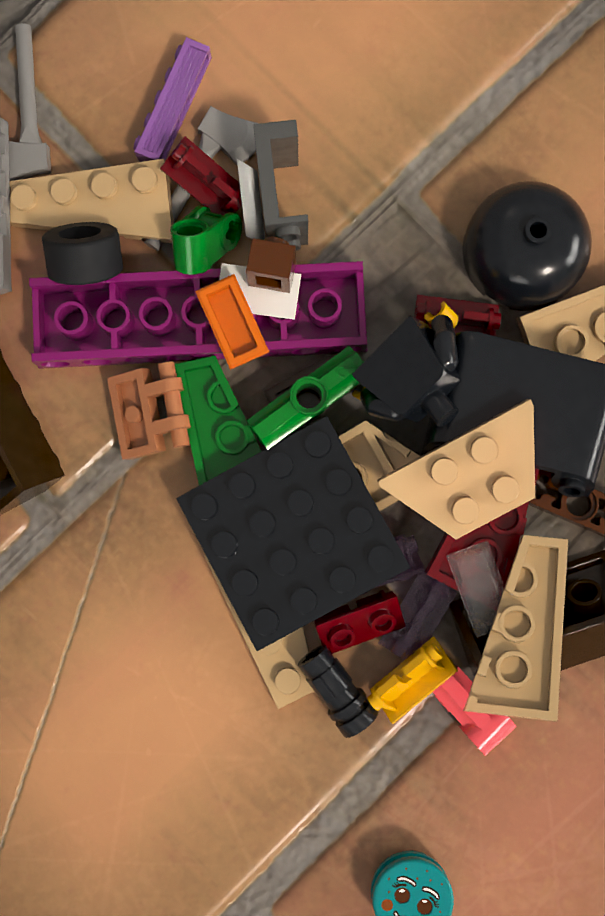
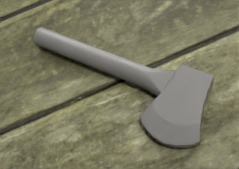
(217, 133)
(29, 155)

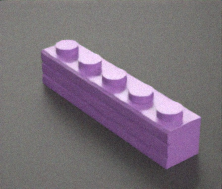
(173, 101)

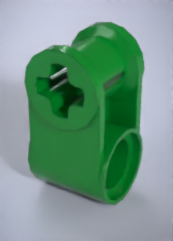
(203, 239)

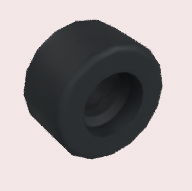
(82, 253)

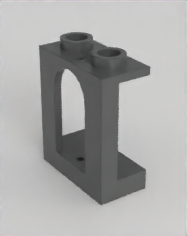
(278, 148)

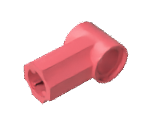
(482, 729)

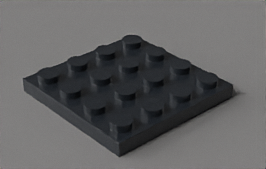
(292, 533)

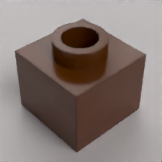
(271, 264)

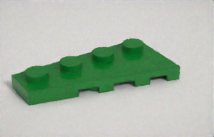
(218, 426)

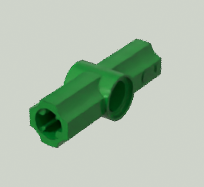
(286, 415)

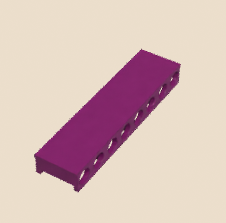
(161, 318)

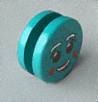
(411, 886)

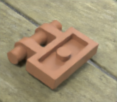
(137, 411)

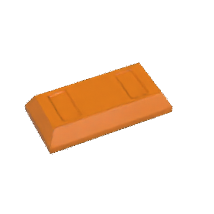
(232, 321)

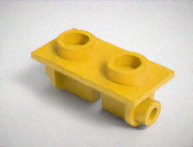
(412, 680)

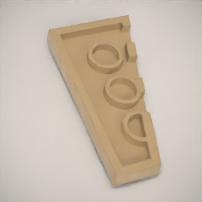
(524, 645)

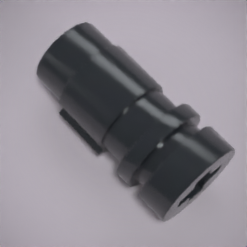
(335, 689)

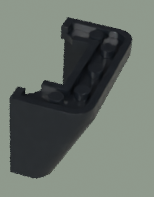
(565, 398)

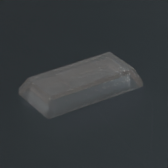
(478, 584)

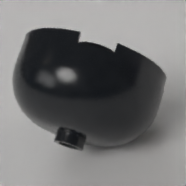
(527, 245)

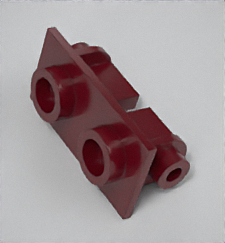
(203, 178)
(471, 315)
(373, 618)

